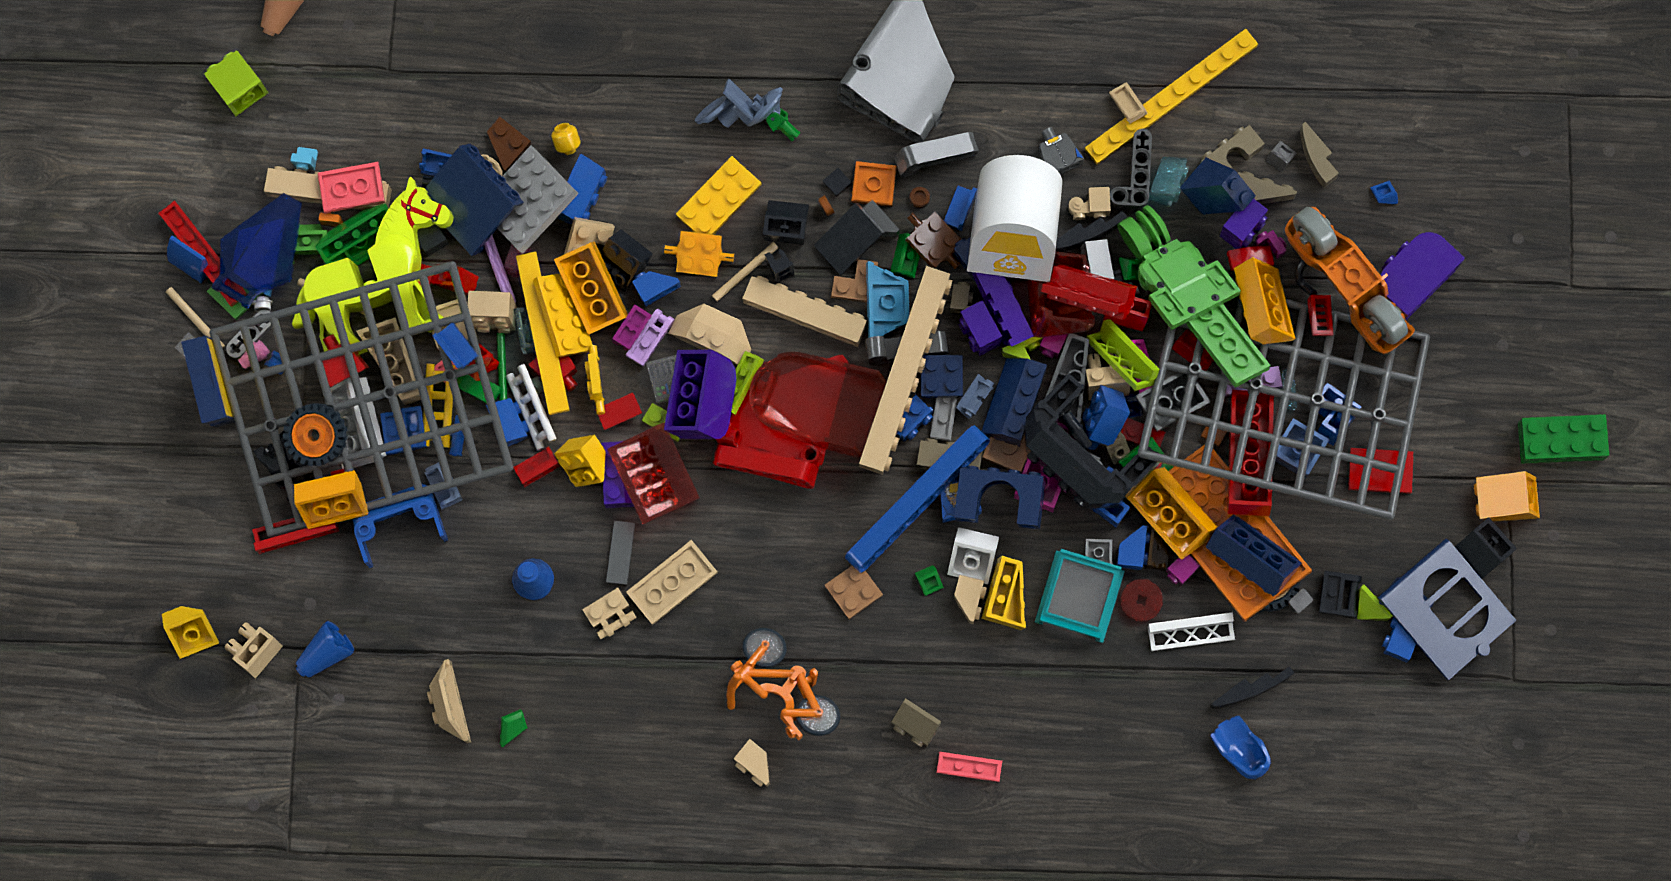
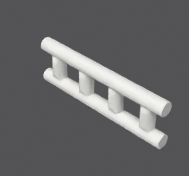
(522, 402)

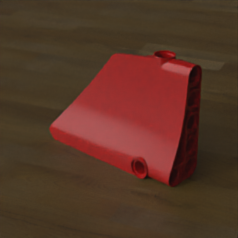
(767, 453)

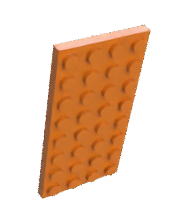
(1212, 497)

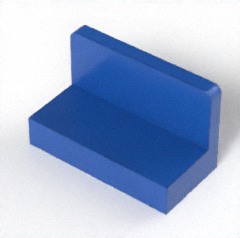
(960, 207)
(456, 346)

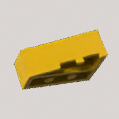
(1005, 595)

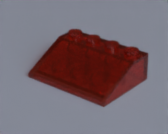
(653, 473)

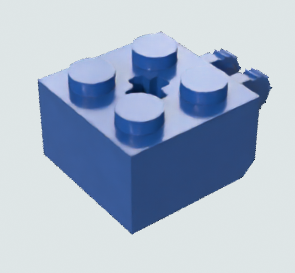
(1105, 416)

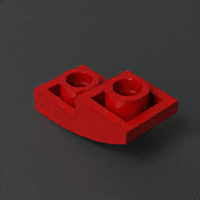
(1241, 255)

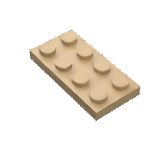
(672, 582)

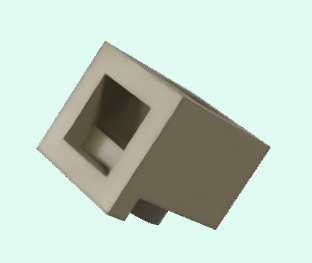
(961, 297)
(1117, 450)

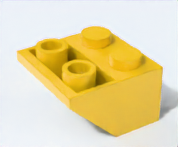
(583, 460)

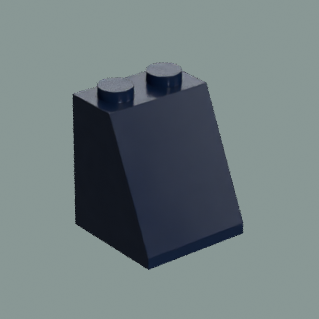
(1217, 189)

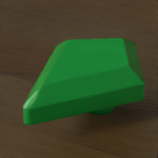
(511, 727)

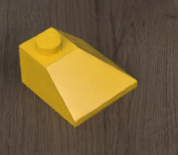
(188, 630)

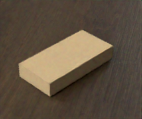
(1128, 102)

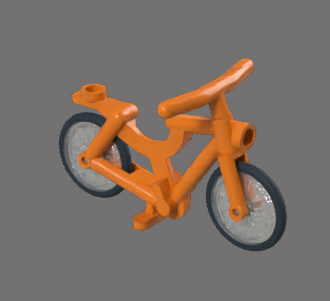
(765, 650)

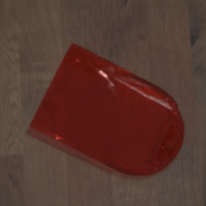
(818, 400)

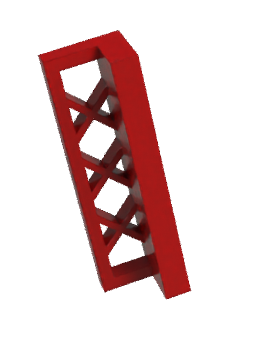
(292, 537)

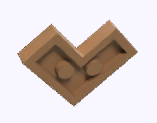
(850, 288)

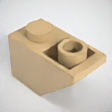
(967, 596)
(755, 761)

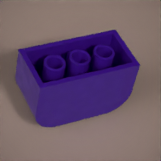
(1419, 270)
(700, 395)

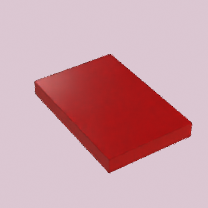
(1381, 480)

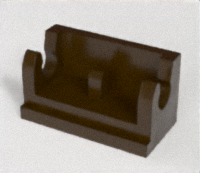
(1157, 552)

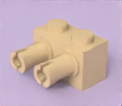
(1104, 376)
(256, 651)

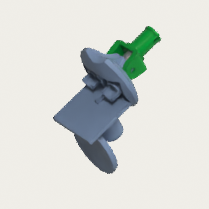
(738, 105)

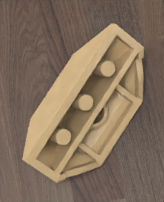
(713, 331)
(447, 702)

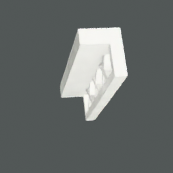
(1191, 623)

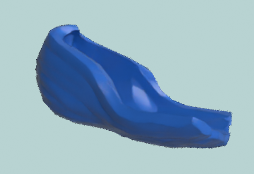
(1242, 748)

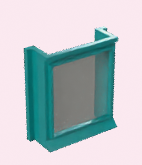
(1080, 594)

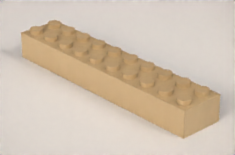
(904, 370)

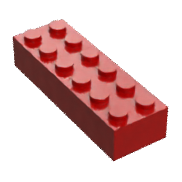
(1245, 498)

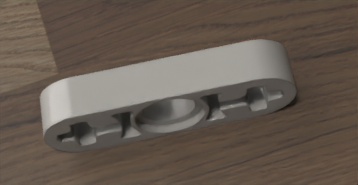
(259, 335)

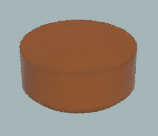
(826, 205)

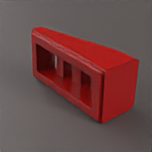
(1324, 300)

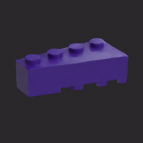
(1003, 308)

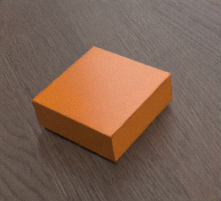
(330, 219)

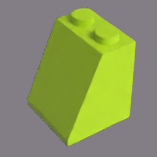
(235, 82)

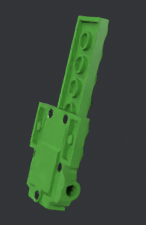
(1194, 294)

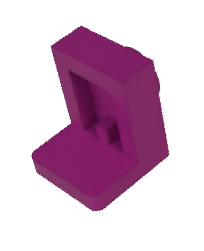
(1277, 244)

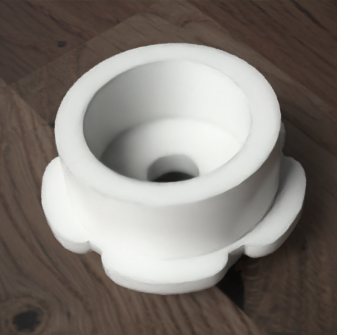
(262, 303)

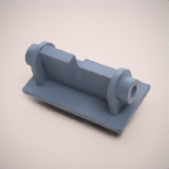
(972, 398)

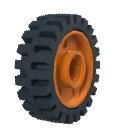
(330, 429)

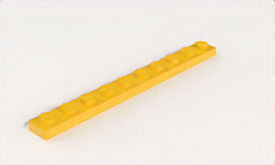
(1173, 95)

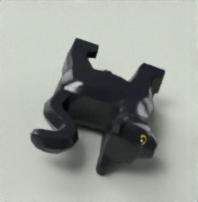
(269, 460)

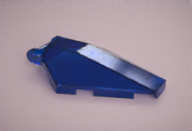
(260, 250)

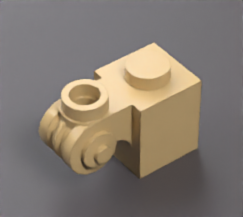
(1096, 206)

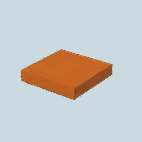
(874, 183)

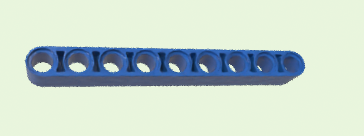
(917, 499)

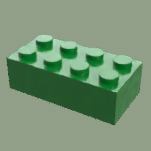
(1563, 438)

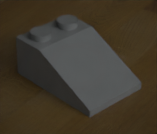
(1172, 398)

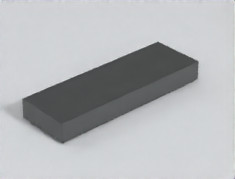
(620, 553)

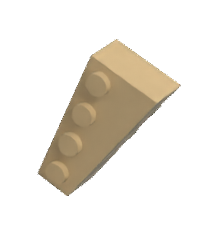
(396, 357)

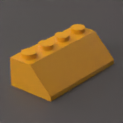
(591, 287)
(1263, 302)
(1172, 512)

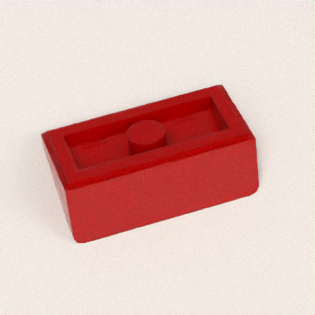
(1185, 347)

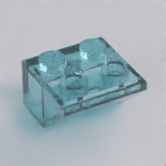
(1167, 180)

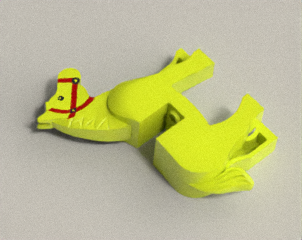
(392, 255)

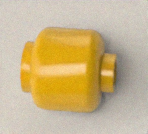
(565, 138)

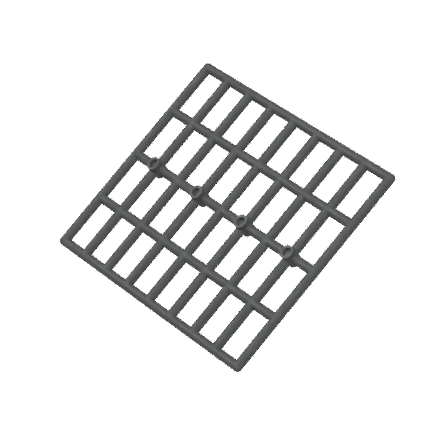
(390, 391)
(1315, 403)

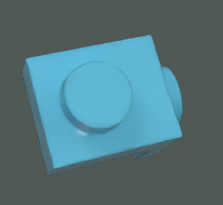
(305, 158)

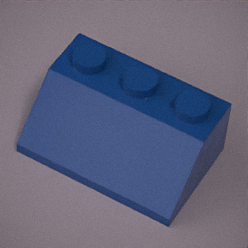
(586, 180)

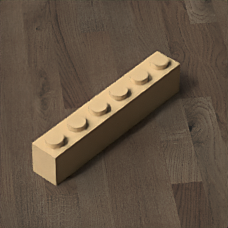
(303, 186)
(805, 311)

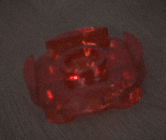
(1138, 611)

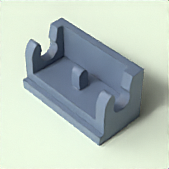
(445, 497)

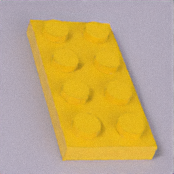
(719, 198)
(561, 317)

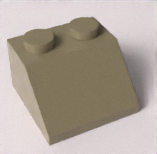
(915, 723)

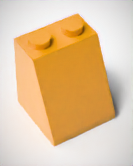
(1507, 497)

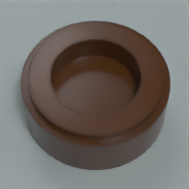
(919, 197)

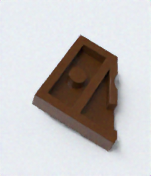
(507, 142)

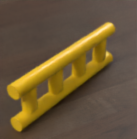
(446, 416)

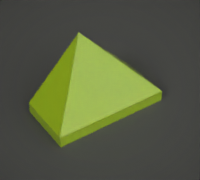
(1370, 608)

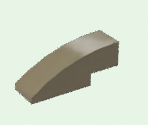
(1317, 156)

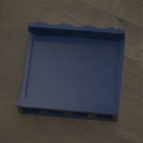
(474, 196)

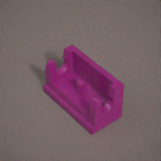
(631, 328)

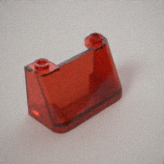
(1054, 317)

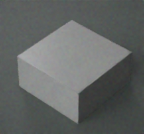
(1099, 549)

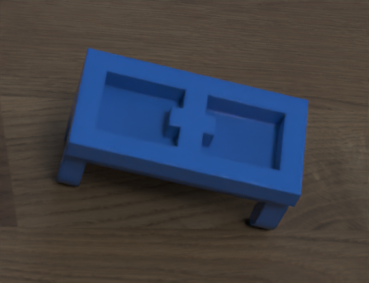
(432, 162)

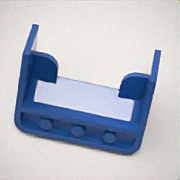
(423, 506)

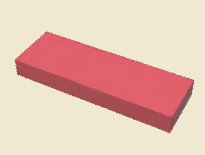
(969, 766)

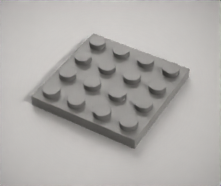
(543, 194)

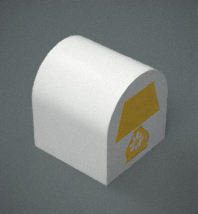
(1016, 218)

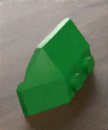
(352, 237)

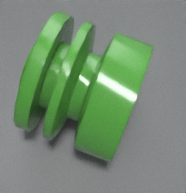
(1146, 230)

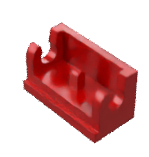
(620, 411)
(536, 466)

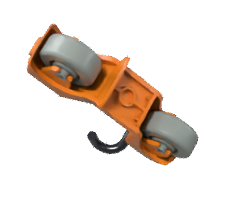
(1351, 274)

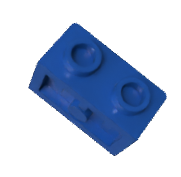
(918, 414)

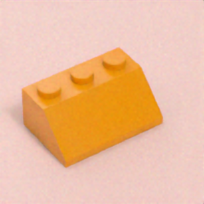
(330, 499)

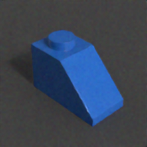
(653, 286)

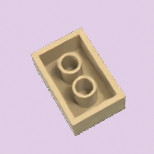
(492, 311)

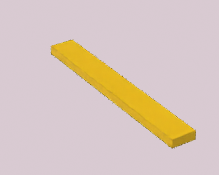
(548, 363)

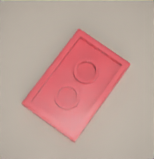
(351, 187)

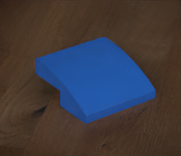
(186, 259)
(413, 422)

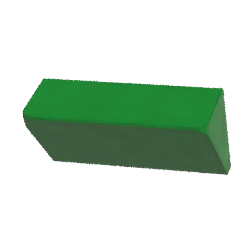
(905, 258)

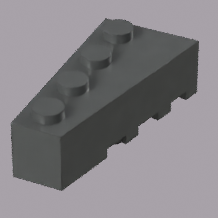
(1072, 361)

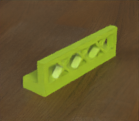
(1127, 354)

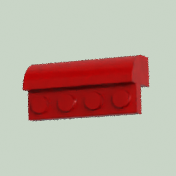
(1090, 291)

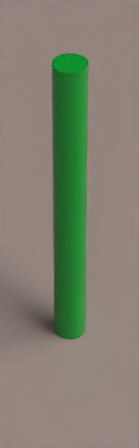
(501, 357)

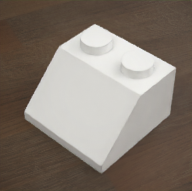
(973, 555)

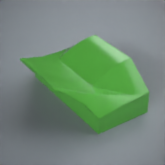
(308, 238)

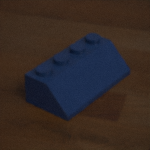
(1014, 400)
(1253, 555)

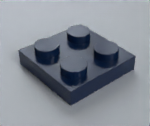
(942, 376)

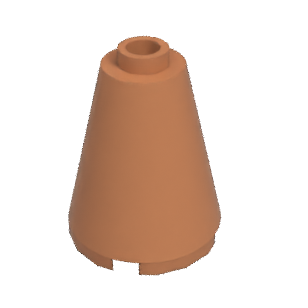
(277, 14)

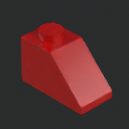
(444, 280)

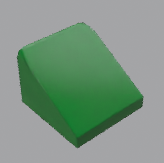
(1129, 267)
(929, 580)

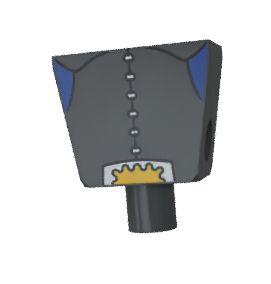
(1059, 151)

